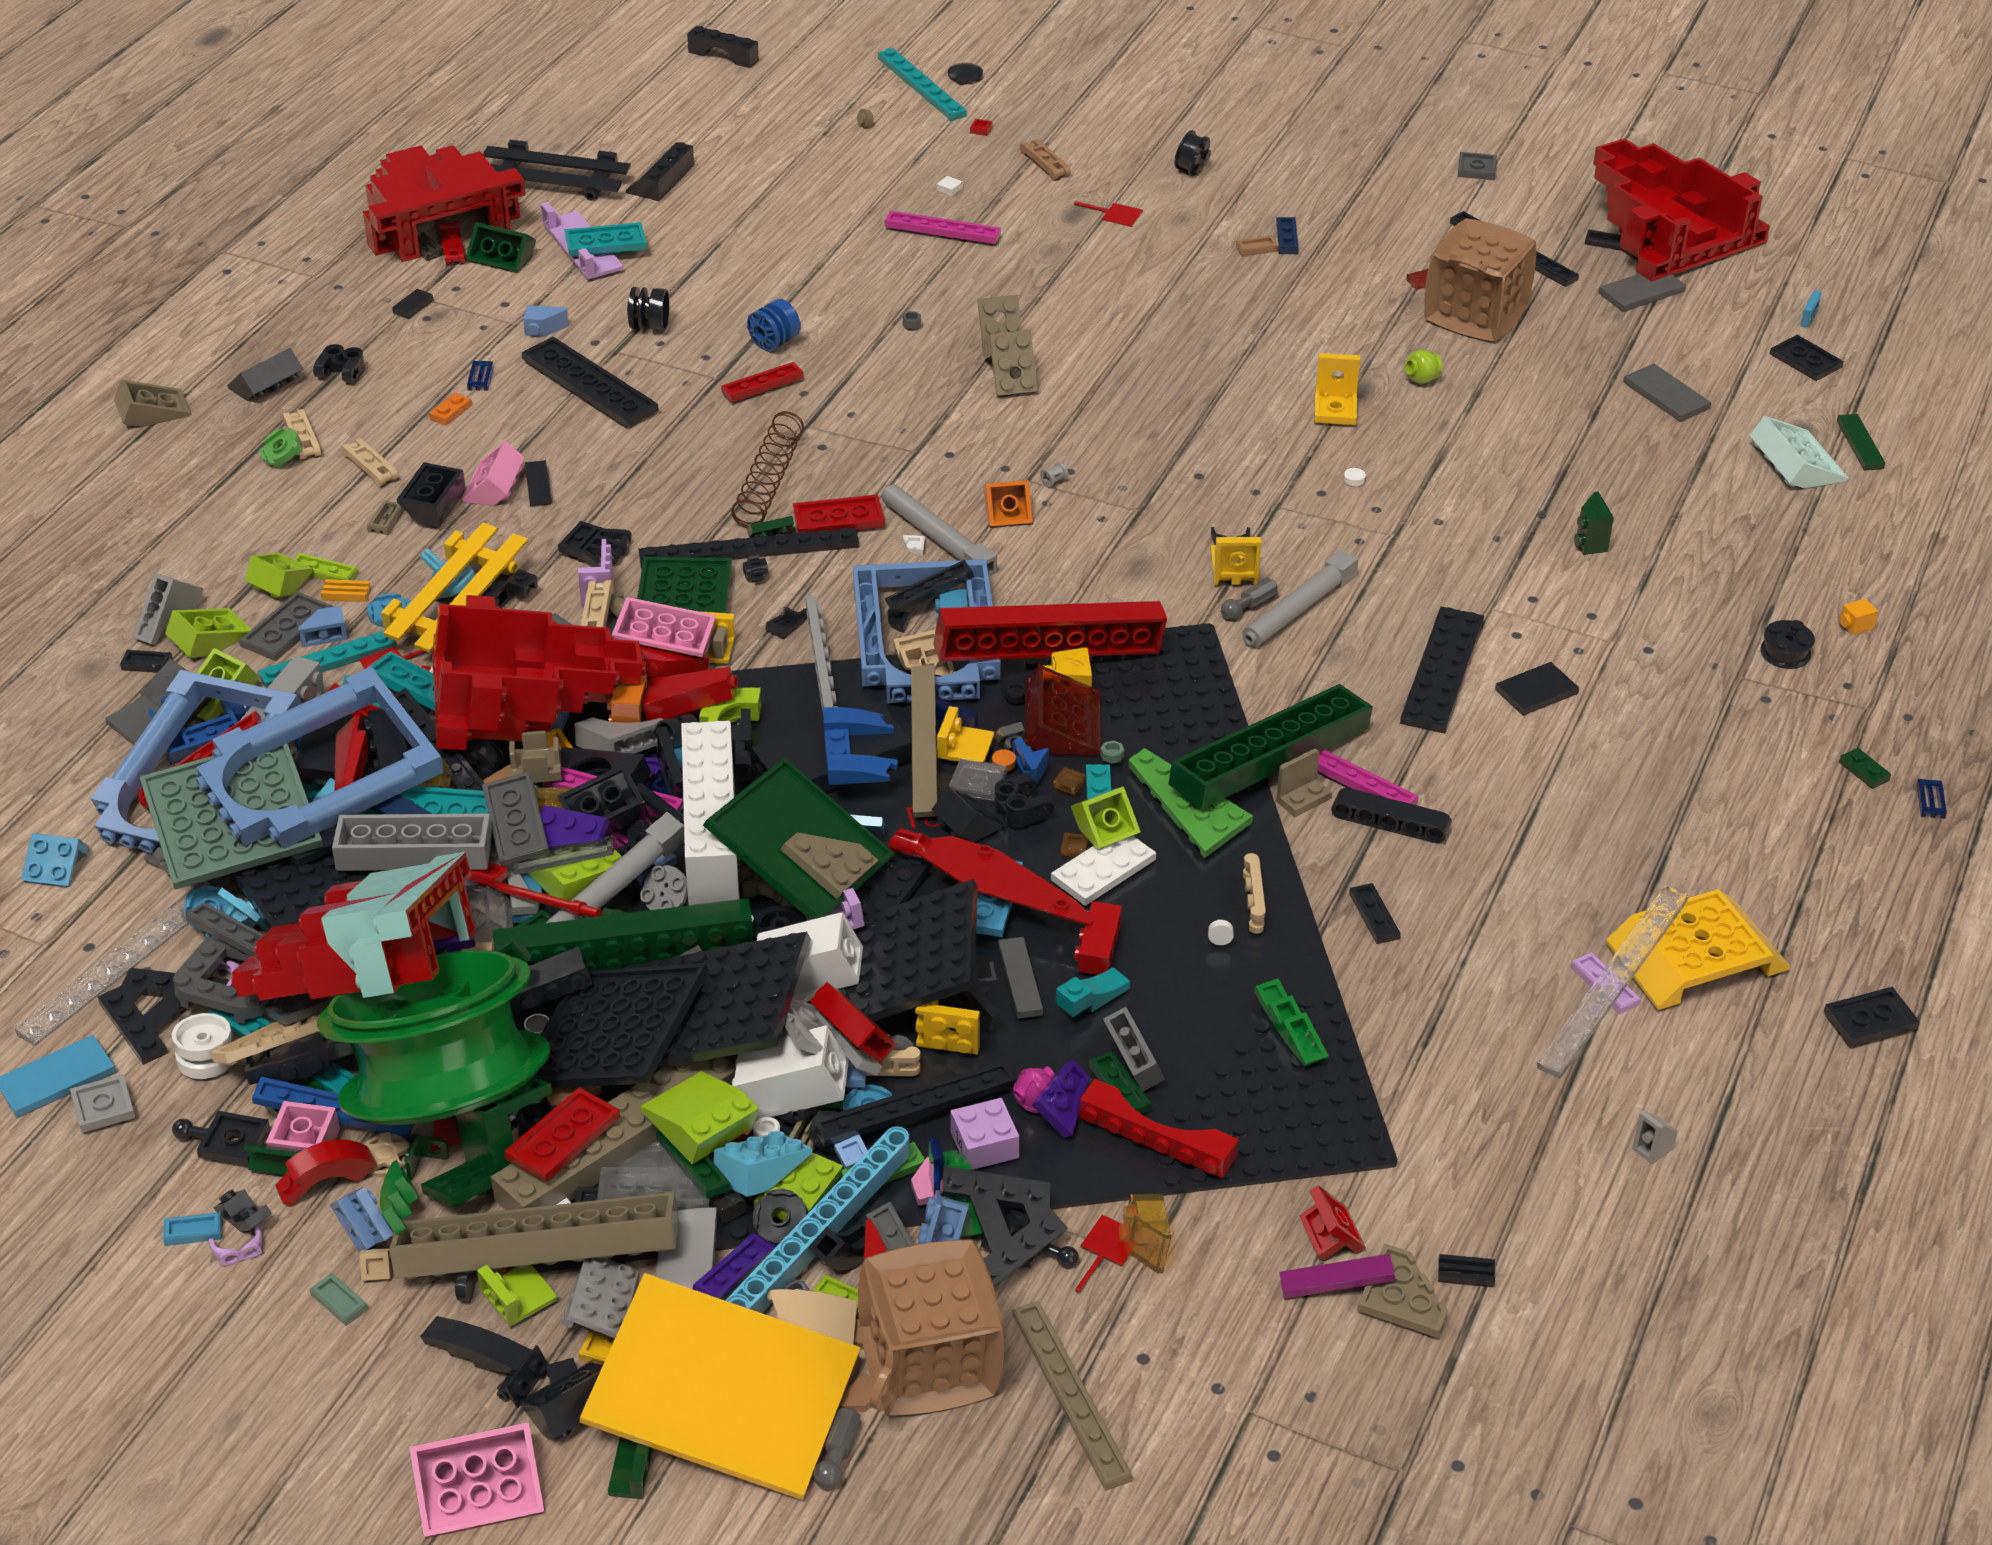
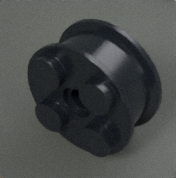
(1192, 152)
(1787, 644)
(483, 756)
(776, 917)

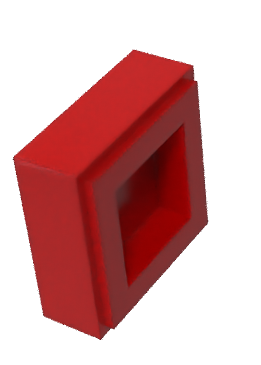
(981, 127)

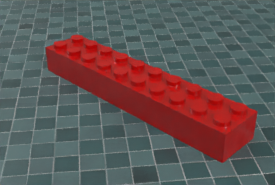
(1047, 629)

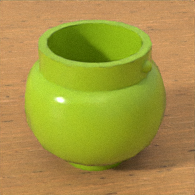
(1423, 366)

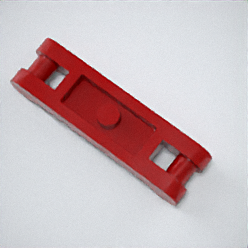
(452, 242)

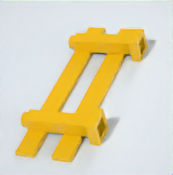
(459, 554)

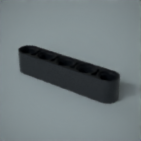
(1391, 815)

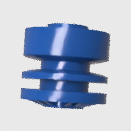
(773, 324)

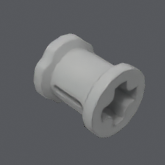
(1054, 474)

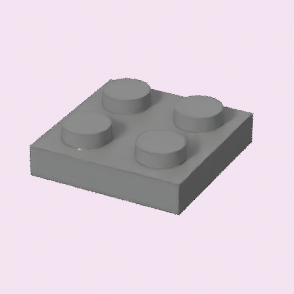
(102, 1103)

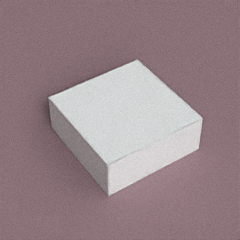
(949, 185)

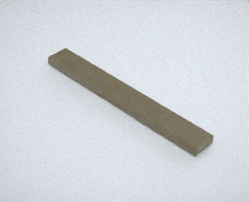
(924, 740)
(1072, 1396)

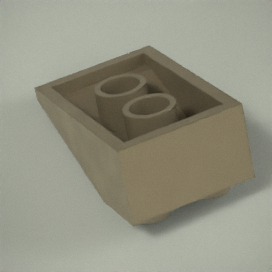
(149, 404)

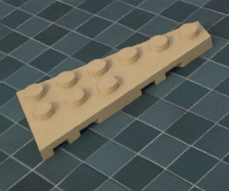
(264, 1039)

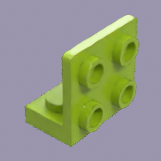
(516, 1292)

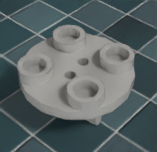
(656, 886)

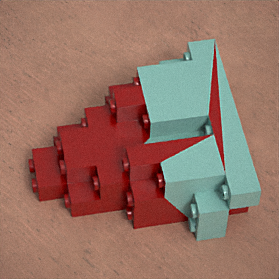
(365, 935)

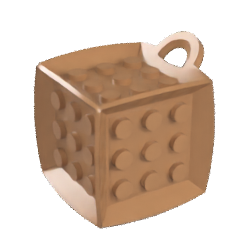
(1480, 279)
(930, 1327)

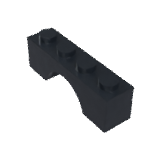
(742, 50)
(599, 762)

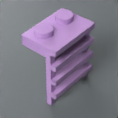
(597, 574)

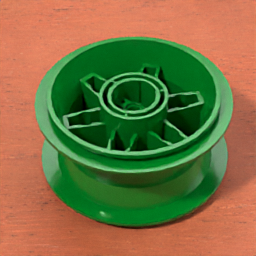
(436, 1041)

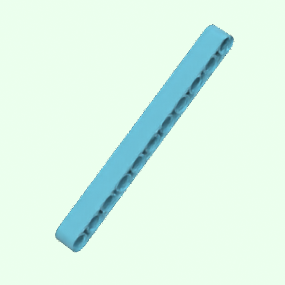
(839, 1204)

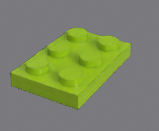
(809, 1180)

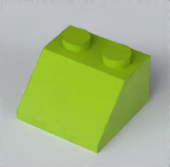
(276, 574)
(1106, 818)

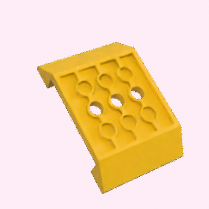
(1686, 961)

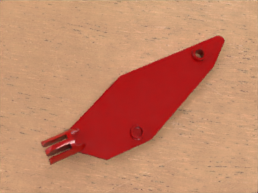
(992, 872)

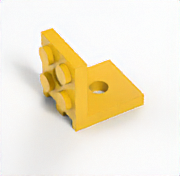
(1336, 391)
(1236, 559)
(934, 1024)

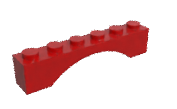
(1204, 1149)

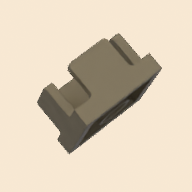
(537, 757)

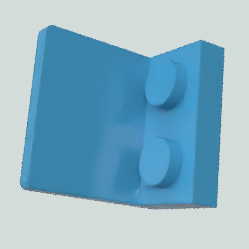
(52, 859)

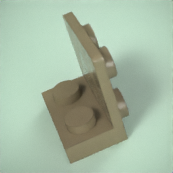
(1298, 784)

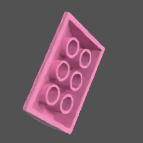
(665, 627)
(476, 1479)

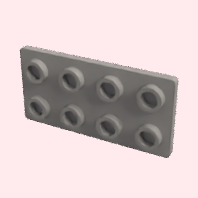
(600, 1295)

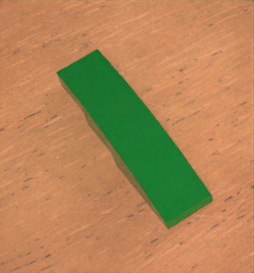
(1290, 1022)
(396, 1196)

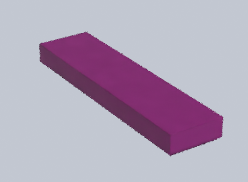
(1337, 1276)

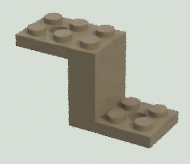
(1007, 345)

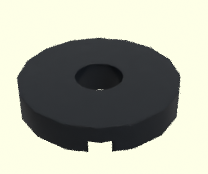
(767, 1207)

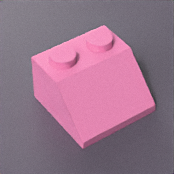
(303, 1126)

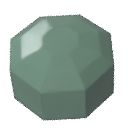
(1112, 752)

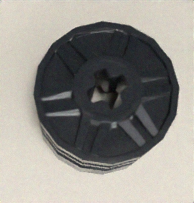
(644, 308)

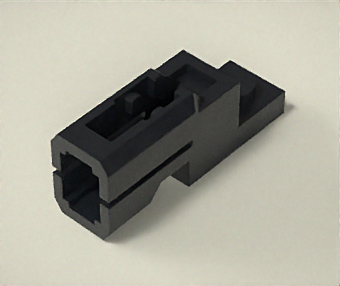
(741, 746)

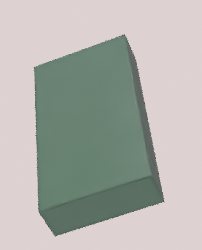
(338, 1299)

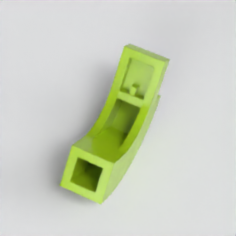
(731, 709)

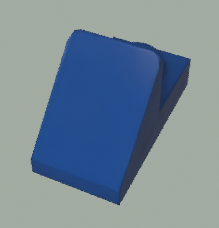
(1030, 762)

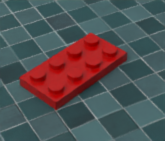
(839, 513)
(562, 1134)

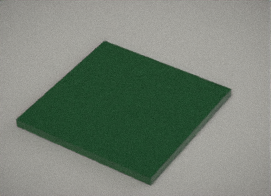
(770, 814)

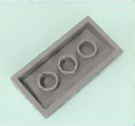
(693, 1249)

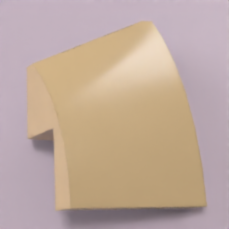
(920, 651)
(817, 1312)

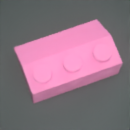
(494, 476)

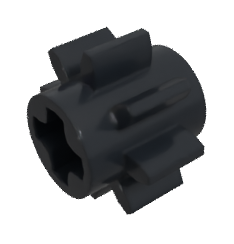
(755, 568)

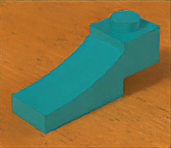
(1092, 992)

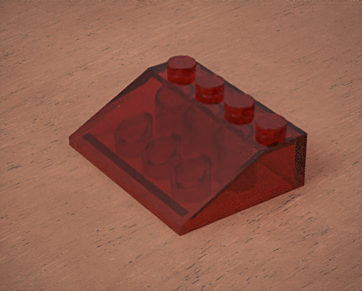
(1061, 714)

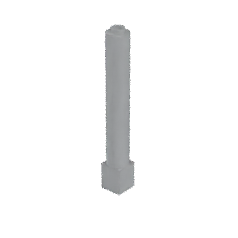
(937, 528)
(1337, 572)
(661, 839)

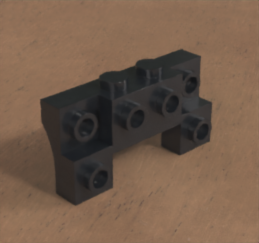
(514, 583)
(297, 1059)

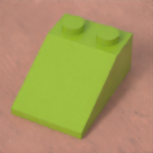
(204, 629)
(224, 667)

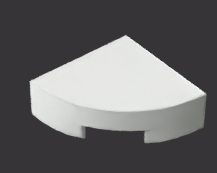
(914, 544)

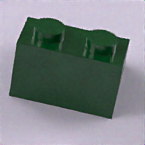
(1594, 526)

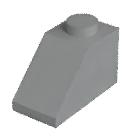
(1653, 1137)

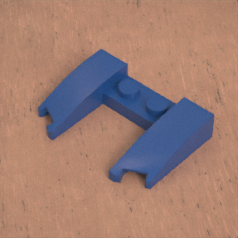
(196, 736)
(847, 767)

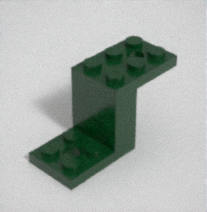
(484, 1139)

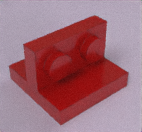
(1330, 1225)

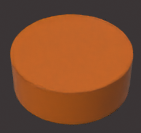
(1004, 758)

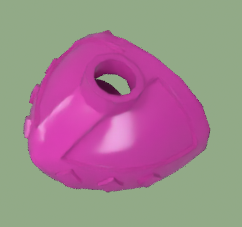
(1030, 1085)

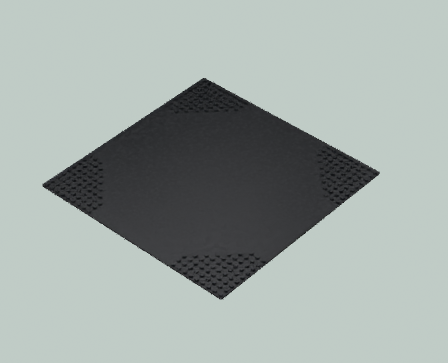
(1185, 993)

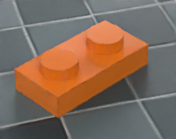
(450, 409)

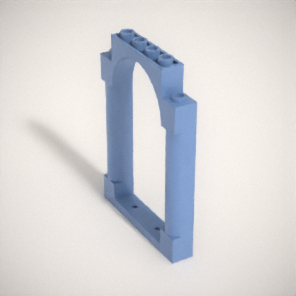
(874, 665)
(185, 693)
(295, 823)

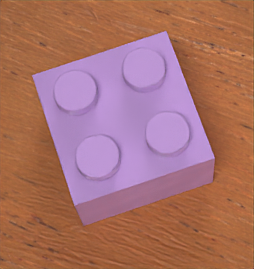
(985, 1133)

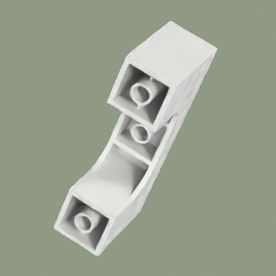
(706, 789)
(789, 1077)

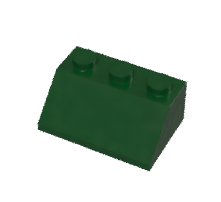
(500, 247)

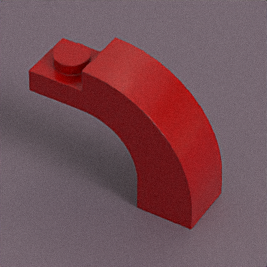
(324, 1161)

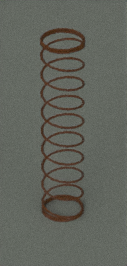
(783, 413)

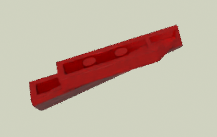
(350, 753)

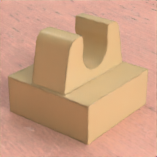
(375, 1264)

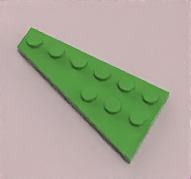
(1206, 827)

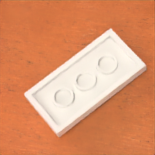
(1102, 869)

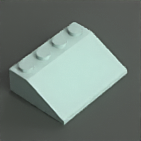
(1796, 454)

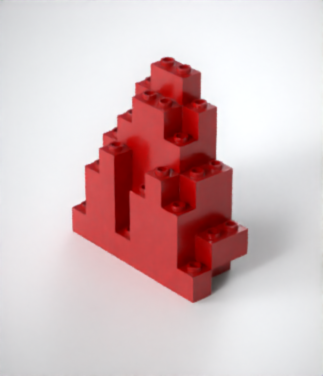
(426, 187)
(1677, 210)
(518, 669)

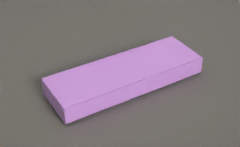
(1590, 968)

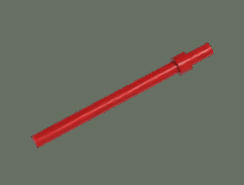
(575, 907)

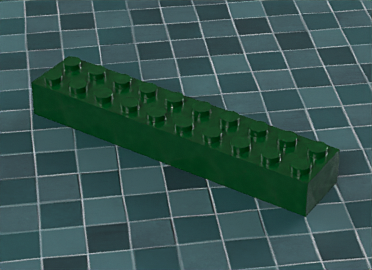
(1267, 744)
(637, 936)

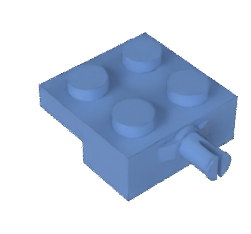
(362, 1218)

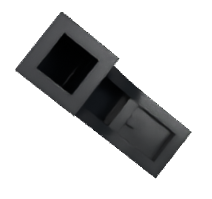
(844, 1249)

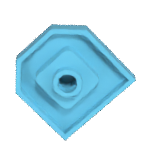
(436, 564)
(241, 911)

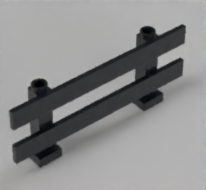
(605, 164)

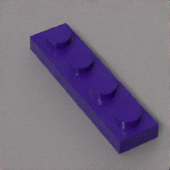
(734, 1267)

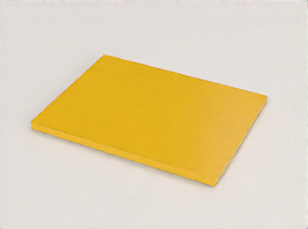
(721, 1386)

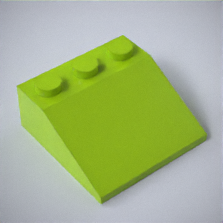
(573, 878)
(701, 1115)

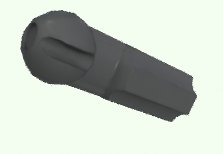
(1250, 598)
(838, 1447)

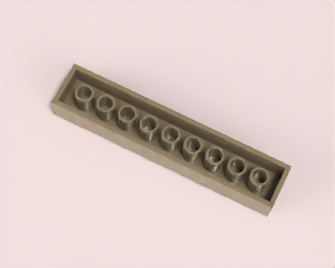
(629, 1134)
(535, 1235)

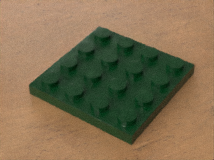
(686, 582)

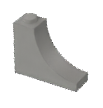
(163, 597)
(616, 736)

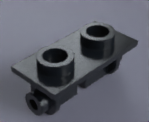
(524, 1379)

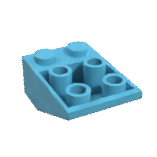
(760, 1161)

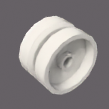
(195, 1040)

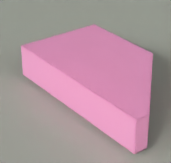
(921, 1184)

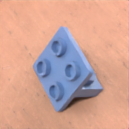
(943, 1218)

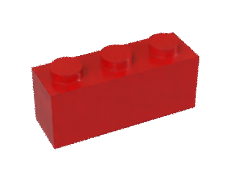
(1098, 939)

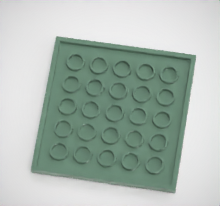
(195, 837)

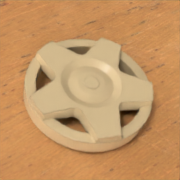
(386, 1151)

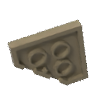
(829, 861)
(1408, 1299)

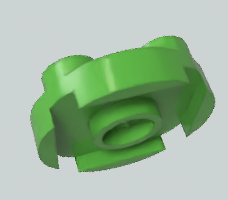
(277, 455)

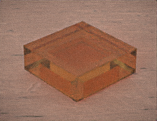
(1069, 780)
(1073, 844)

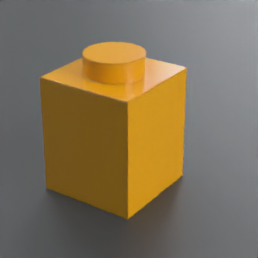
(1858, 616)

